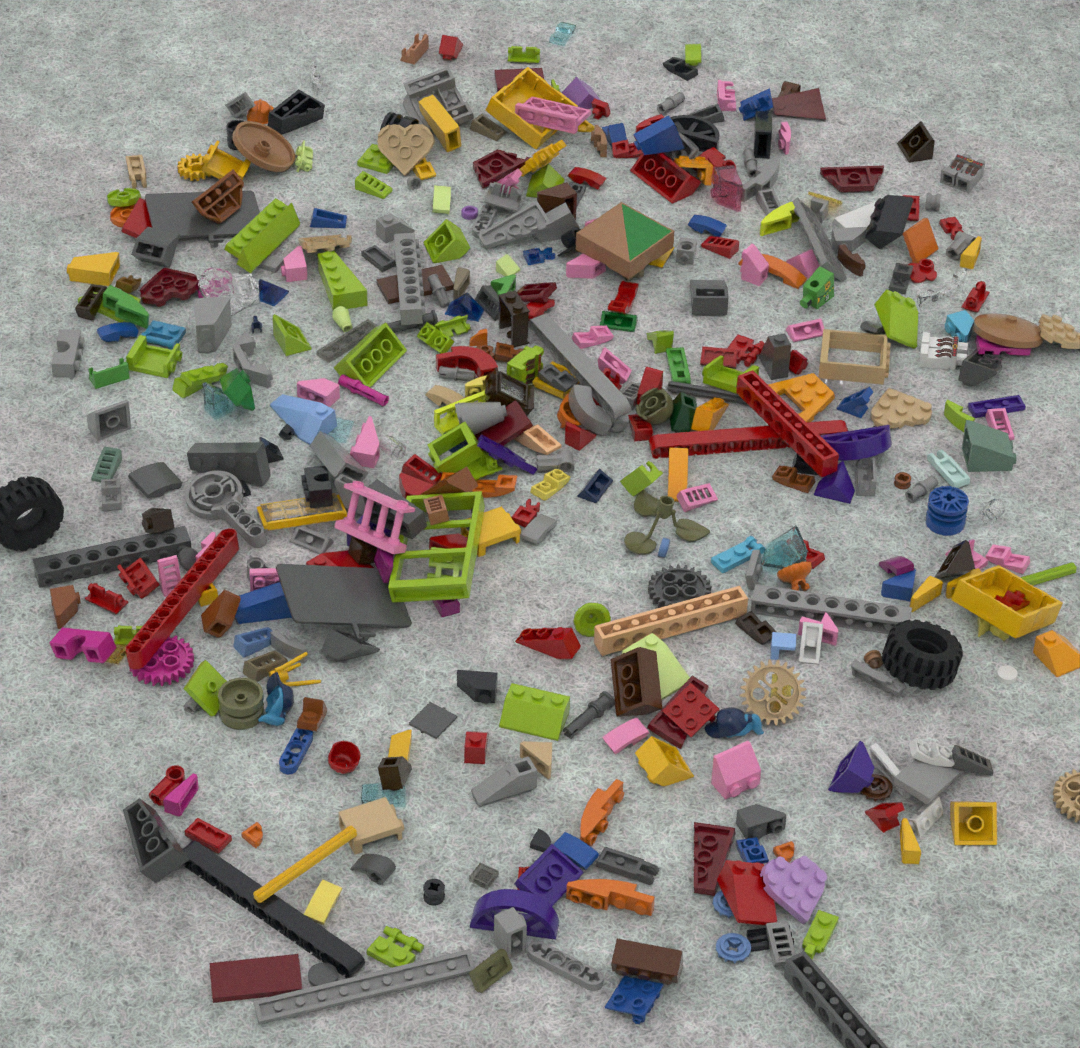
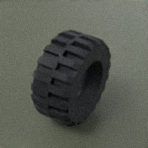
(38, 523)
(922, 654)

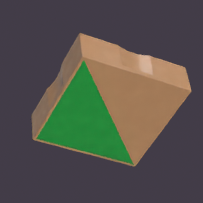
(625, 240)

